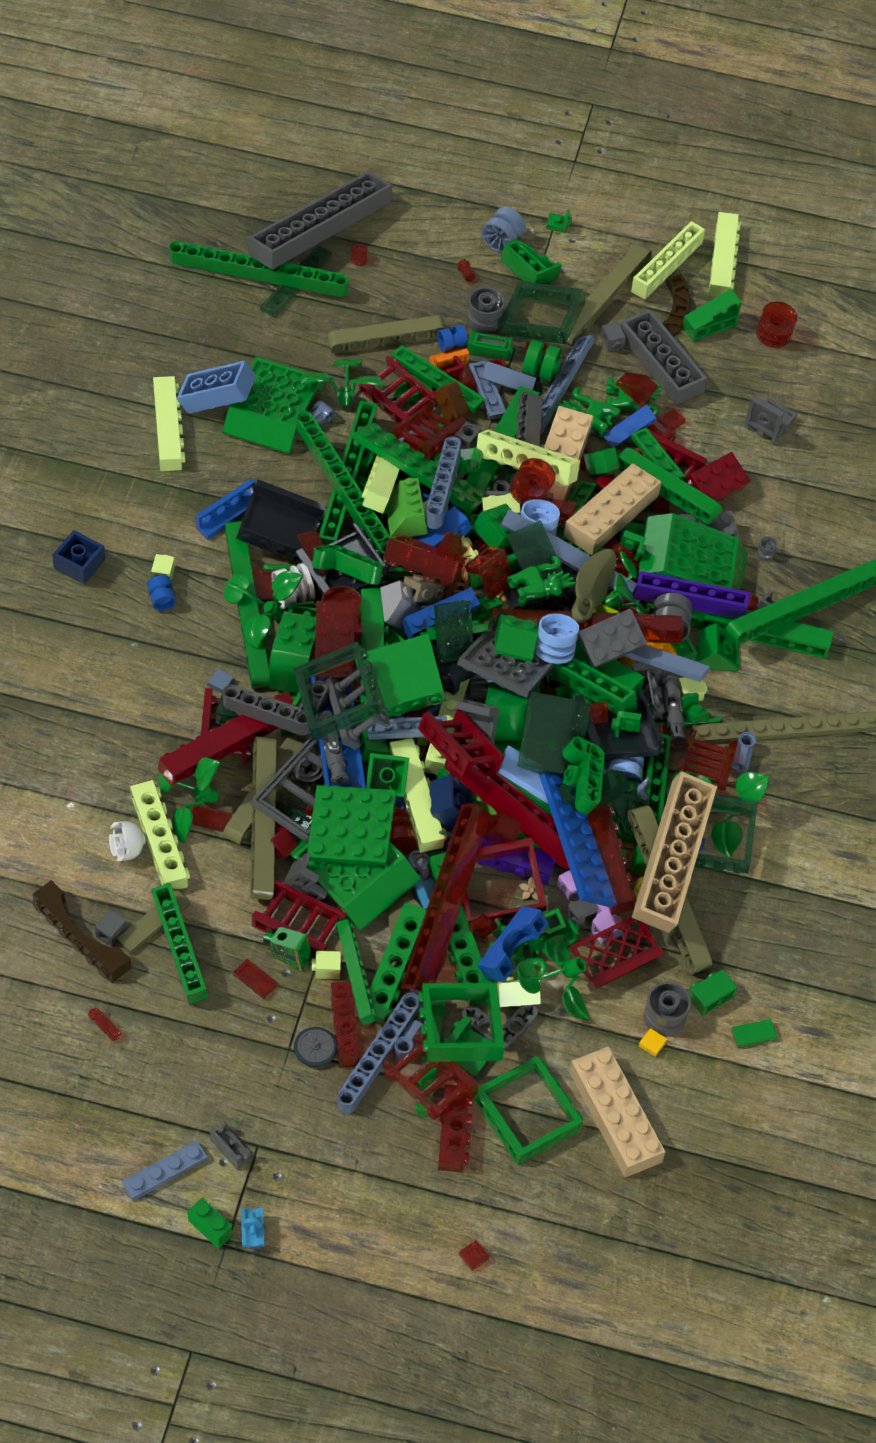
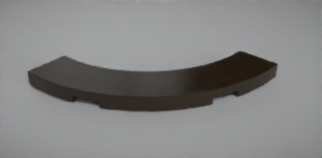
(681, 303)

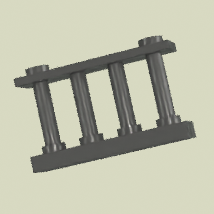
(341, 702)

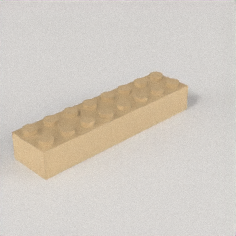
(674, 852)

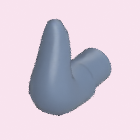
(640, 790)
(423, 868)

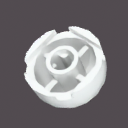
(126, 840)

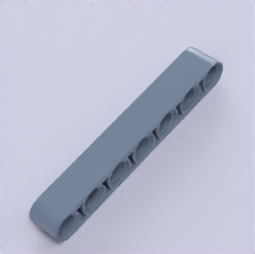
(443, 483)
(373, 1060)

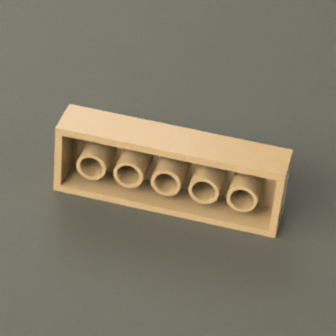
(568, 437)
(612, 509)
(616, 1112)

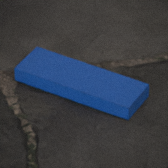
(634, 423)

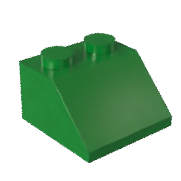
(515, 637)
(718, 649)
(388, 773)

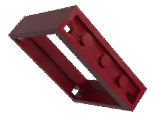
(506, 849)

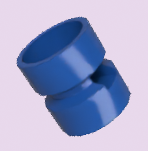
(452, 338)
(161, 593)

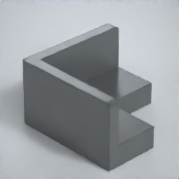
(304, 880)

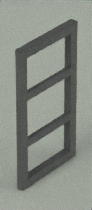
(279, 778)

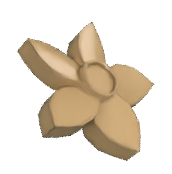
(529, 889)

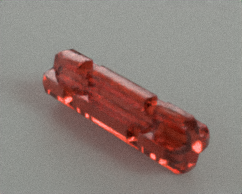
(104, 1024)

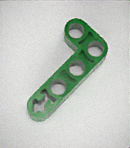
(347, 562)
(589, 783)

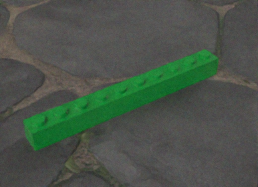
(356, 971)
(438, 1008)

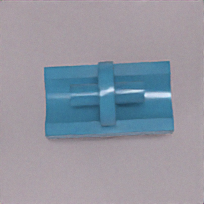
(252, 1228)

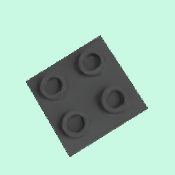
(653, 693)

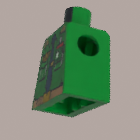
(289, 947)

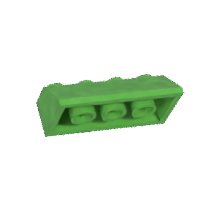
(406, 509)

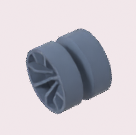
(503, 228)

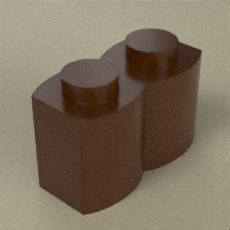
(451, 401)

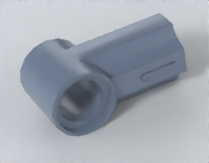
(323, 412)
(743, 752)
(406, 1040)

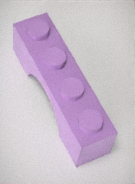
(603, 917)

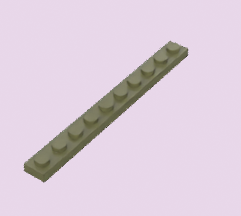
(787, 727)

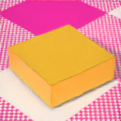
(652, 1042)

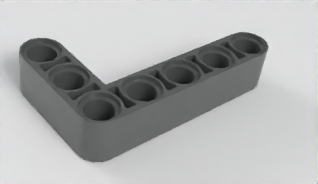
(273, 710)

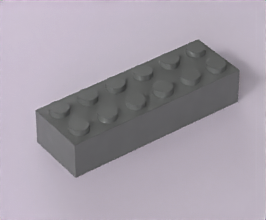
(663, 357)

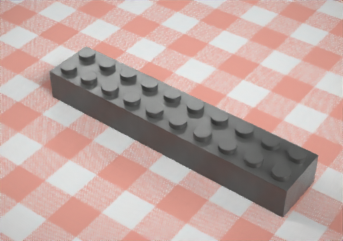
(319, 220)

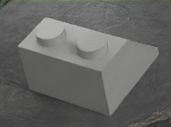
(398, 603)

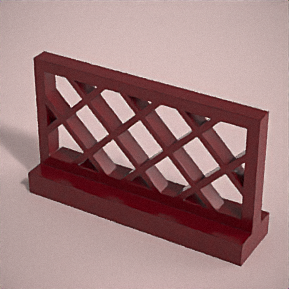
(628, 964)

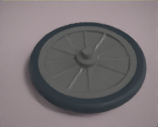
(315, 1046)

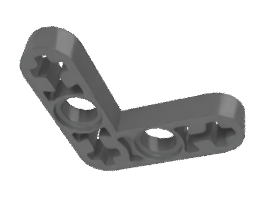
(517, 1017)

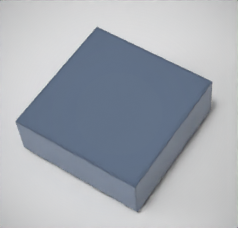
(220, 680)

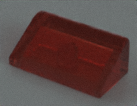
(309, 542)

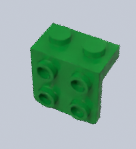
(463, 1034)

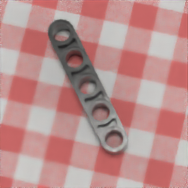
(529, 418)

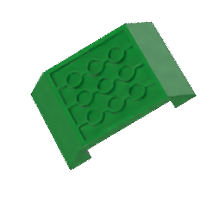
(272, 405)
(692, 552)
(362, 889)

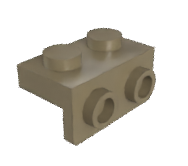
(426, 589)

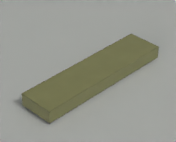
(147, 926)

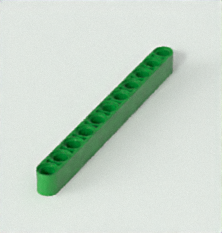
(250, 268)
(341, 480)
(803, 603)
(247, 607)

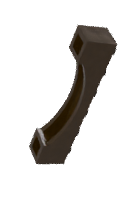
(110, 961)

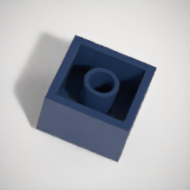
(79, 557)
(446, 800)

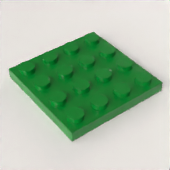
(351, 825)

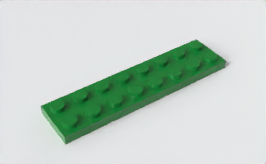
(416, 465)

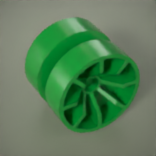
(546, 362)

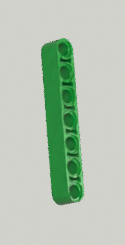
(673, 488)

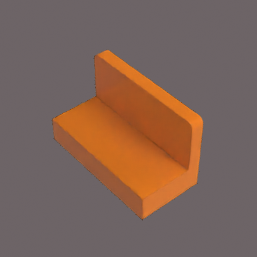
(446, 358)

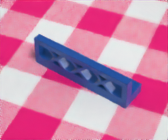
(228, 511)

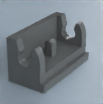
(230, 1146)

